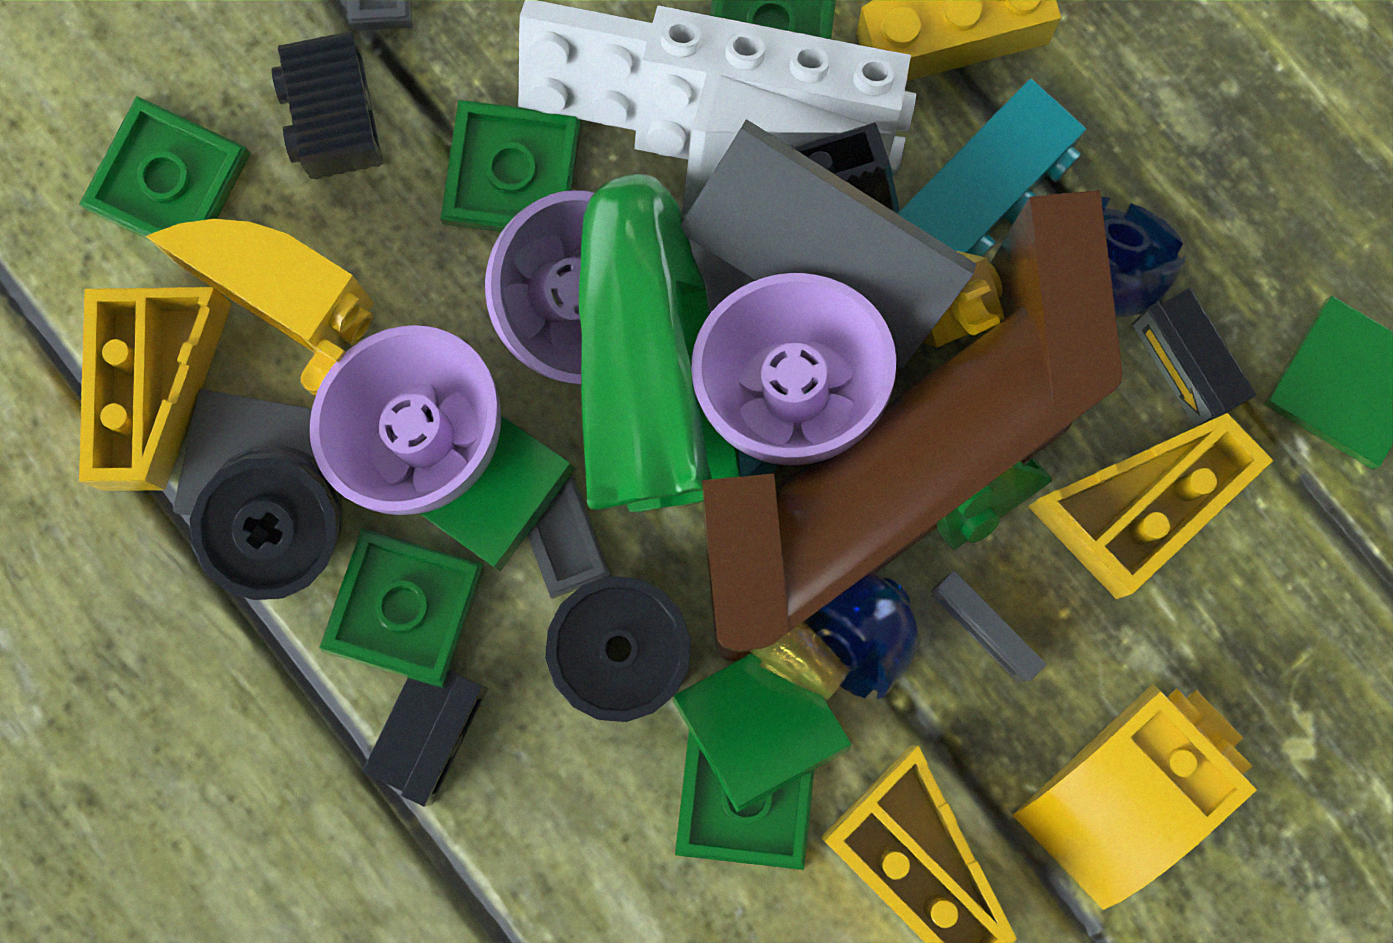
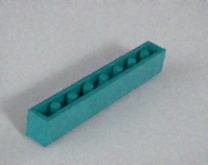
(988, 183)

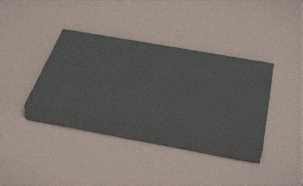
(786, 214)

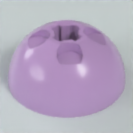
(520, 279)
(790, 339)
(395, 395)

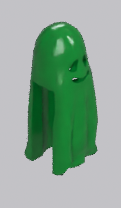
(639, 330)

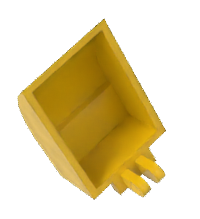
(276, 282)
(1140, 794)

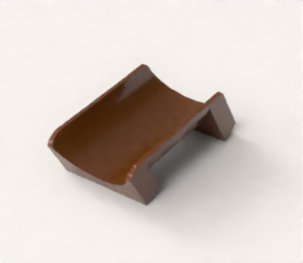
(992, 405)

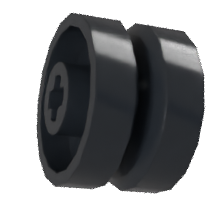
(260, 559)
(582, 634)

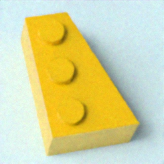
(955, 32)
(142, 380)
(1150, 505)
(916, 857)

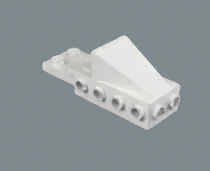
(700, 76)

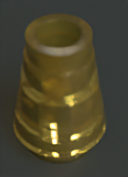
(805, 661)

